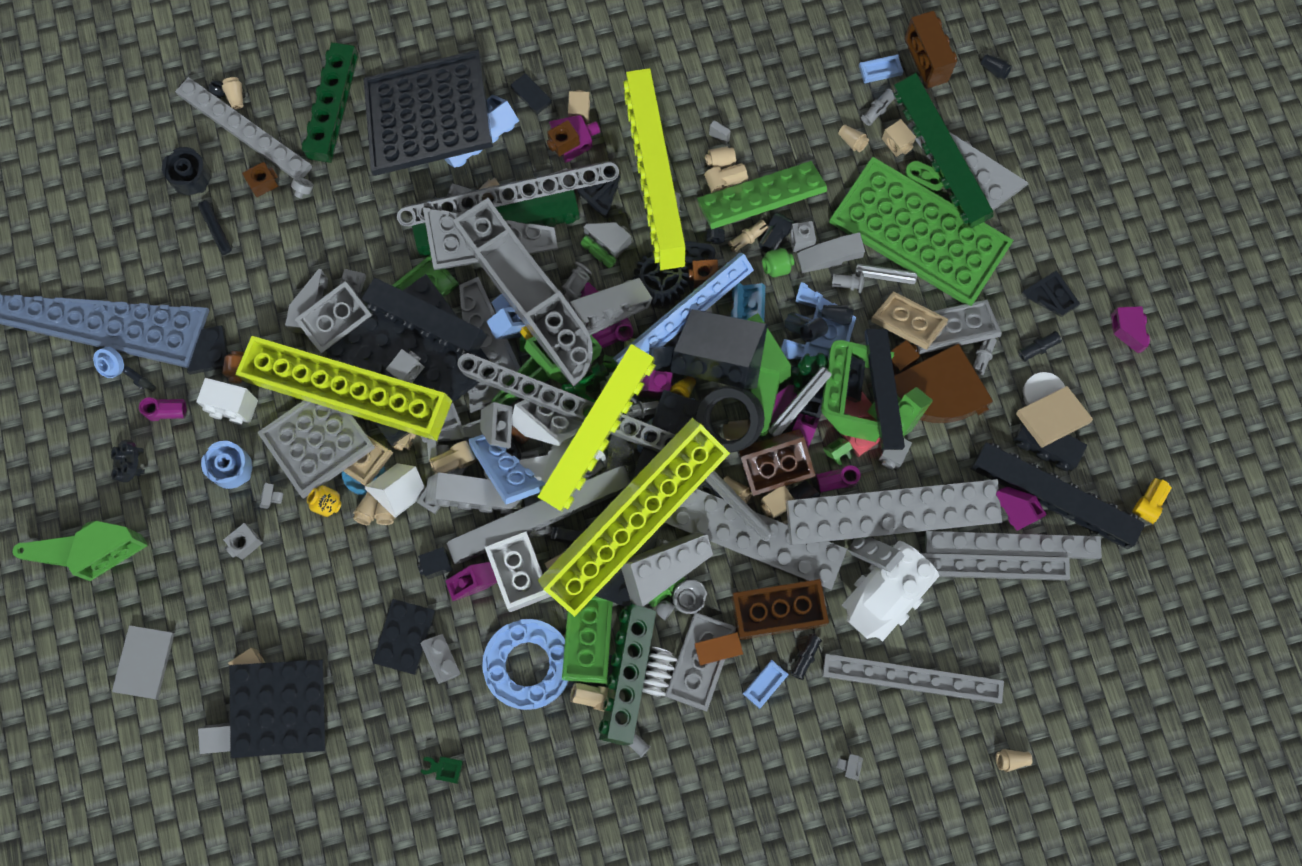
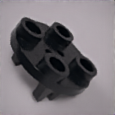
(126, 461)

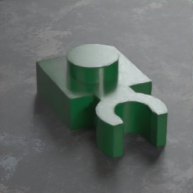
(446, 770)

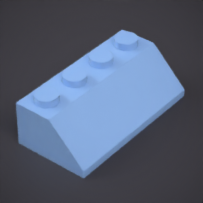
(501, 120)

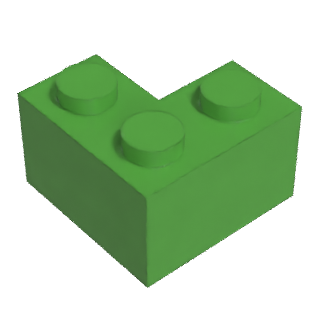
(911, 409)

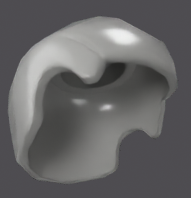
(689, 596)

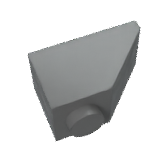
(610, 237)
(497, 424)

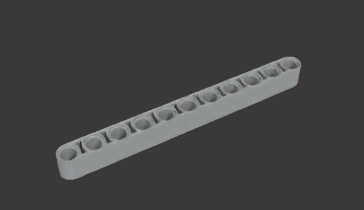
(519, 195)
(557, 404)

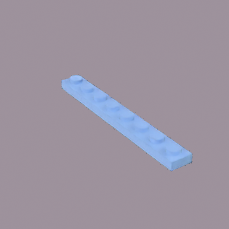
(699, 299)

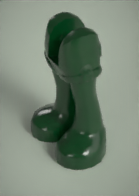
(807, 369)

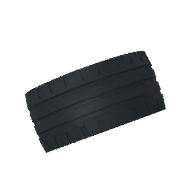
(753, 405)

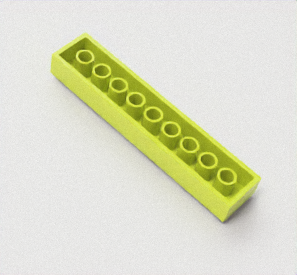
(654, 170)
(344, 388)
(633, 517)

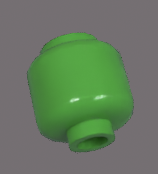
(777, 262)

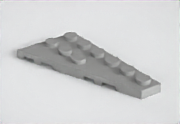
(994, 179)
(451, 250)
(476, 311)

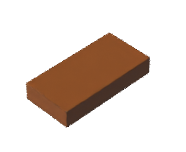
(718, 649)

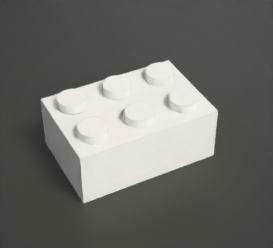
(516, 571)

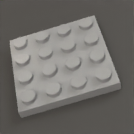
(315, 444)

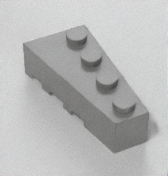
(611, 305)
(466, 493)
(661, 567)

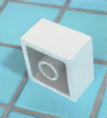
(227, 401)

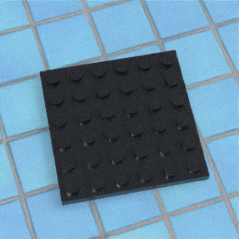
(427, 113)
(380, 340)

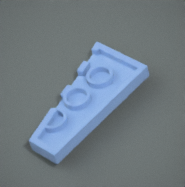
(505, 471)

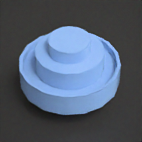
(108, 362)

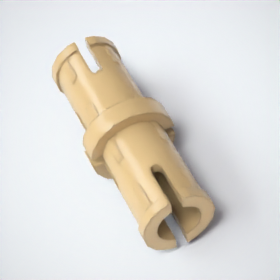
(748, 236)

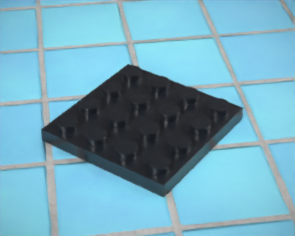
(276, 708)

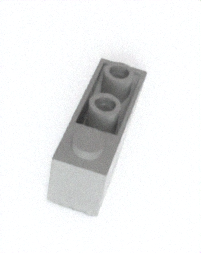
(305, 299)

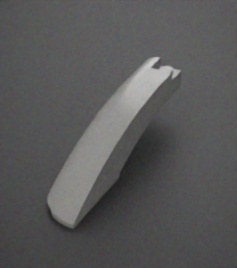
(527, 289)

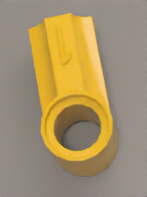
(1150, 505)

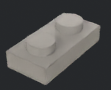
(440, 658)

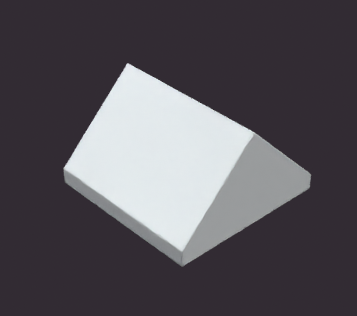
(397, 488)

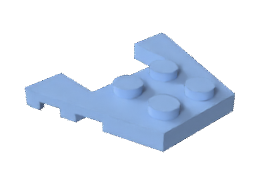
(835, 332)

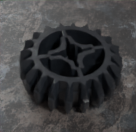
(679, 276)

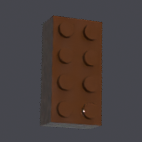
(779, 609)

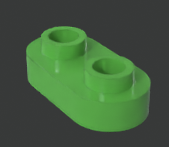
(925, 175)

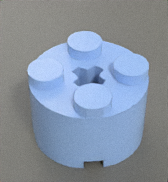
(216, 460)

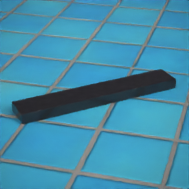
(884, 389)

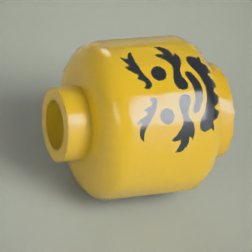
(324, 501)

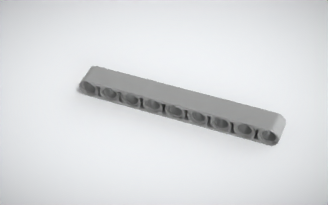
(537, 516)

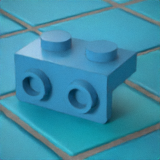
(748, 301)

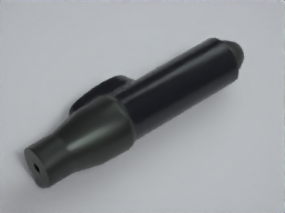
(139, 380)

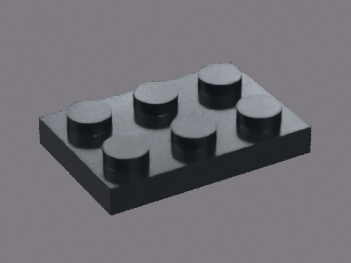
(401, 637)

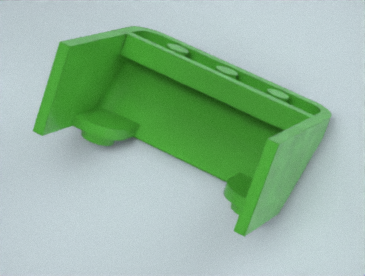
(836, 389)

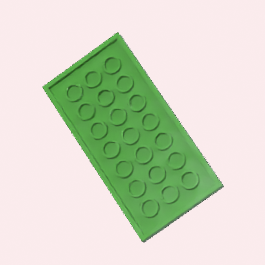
(920, 232)

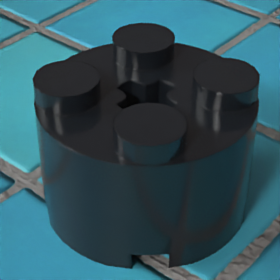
(186, 171)

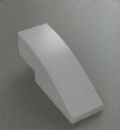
(831, 253)

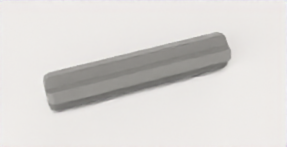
(886, 273)

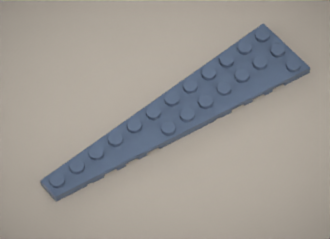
(133, 329)

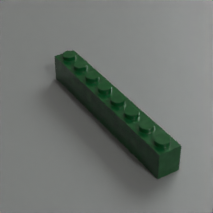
(943, 151)
(541, 211)

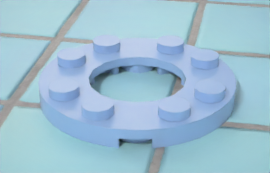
(495, 664)

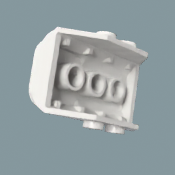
(887, 596)

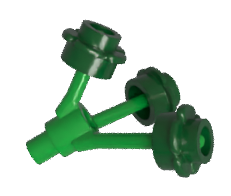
(588, 383)

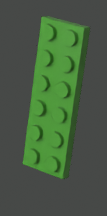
(761, 194)

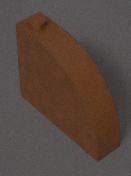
(949, 383)

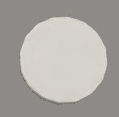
(1040, 386)

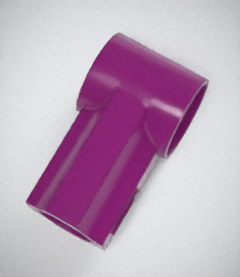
(612, 335)
(164, 409)
(835, 479)

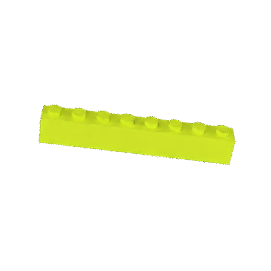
(597, 427)

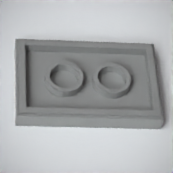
(143, 662)

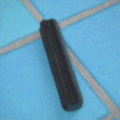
(214, 227)

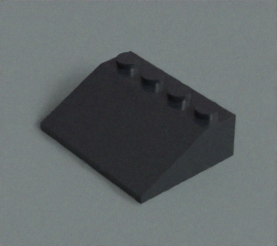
(720, 349)

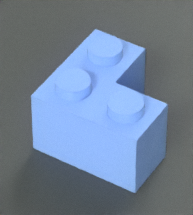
(505, 322)

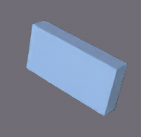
(881, 68)
(765, 684)

